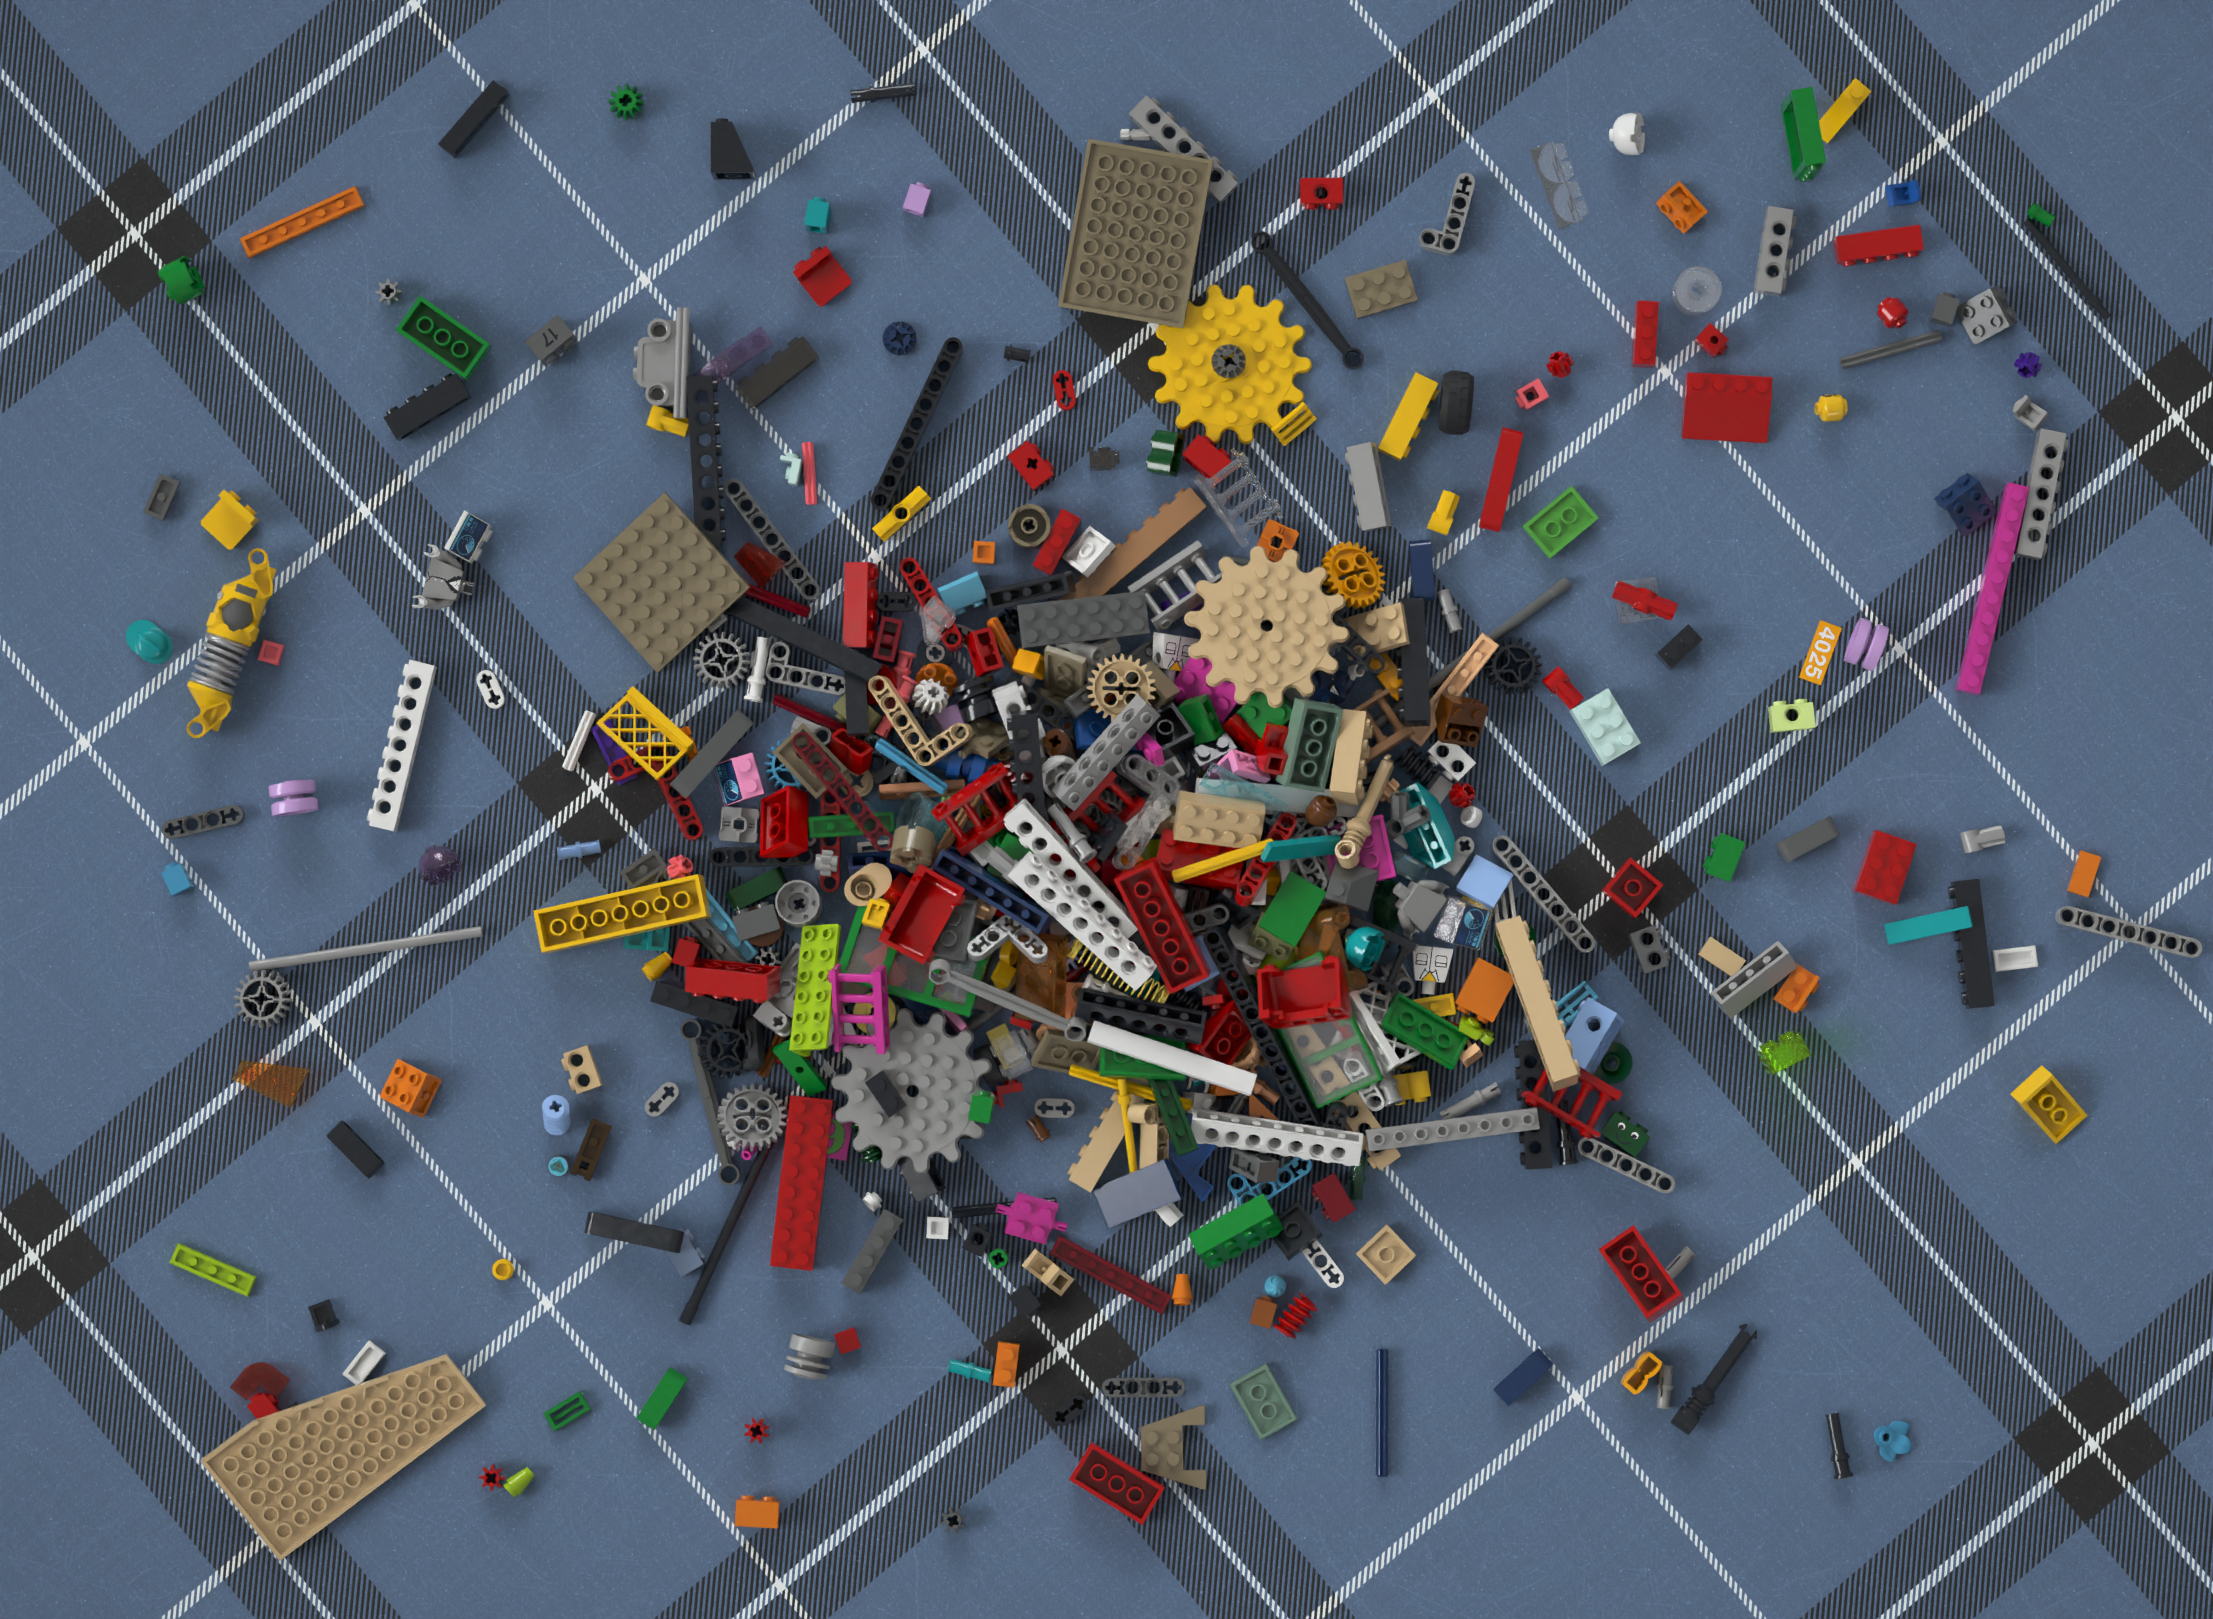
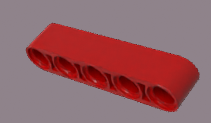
(1500, 479)
(924, 597)
(826, 809)
(1262, 868)

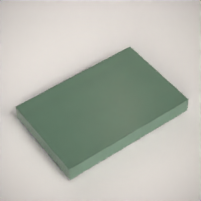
(1263, 1401)

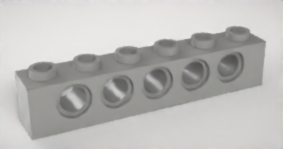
(1147, 107)
(2057, 442)
(1105, 752)

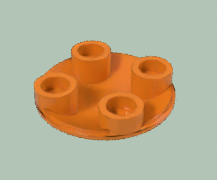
(941, 673)

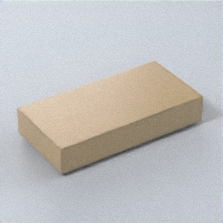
(1721, 957)

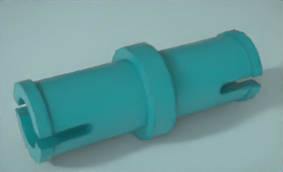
(969, 1370)

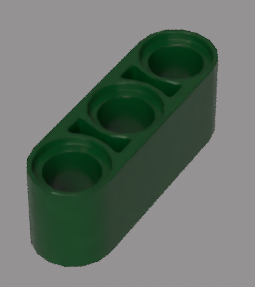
(756, 889)

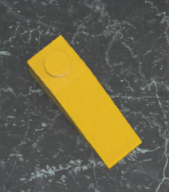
(1842, 109)

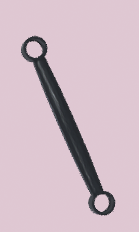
(1307, 300)

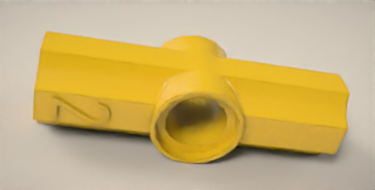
(890, 523)

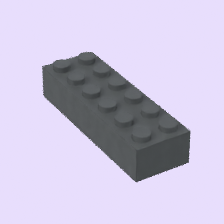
(1083, 620)

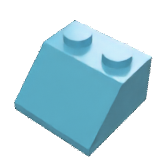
(964, 593)

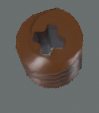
(1058, 743)

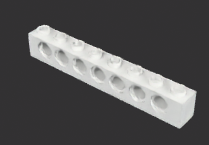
(406, 757)
(1055, 844)
(1084, 931)
(1286, 1133)

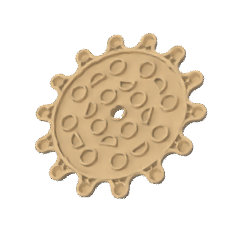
(1258, 658)

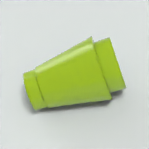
(518, 1482)

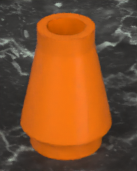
(1182, 1291)

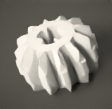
(930, 696)

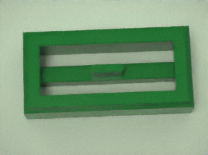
(582, 1401)

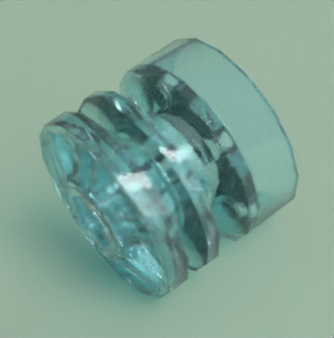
(917, 812)

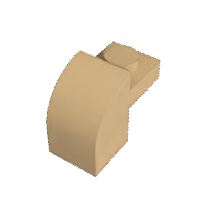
(1048, 1272)

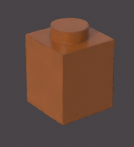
(1263, 1312)

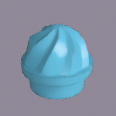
(1275, 1286)

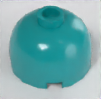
(1364, 947)

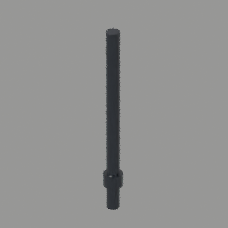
(2093, 301)

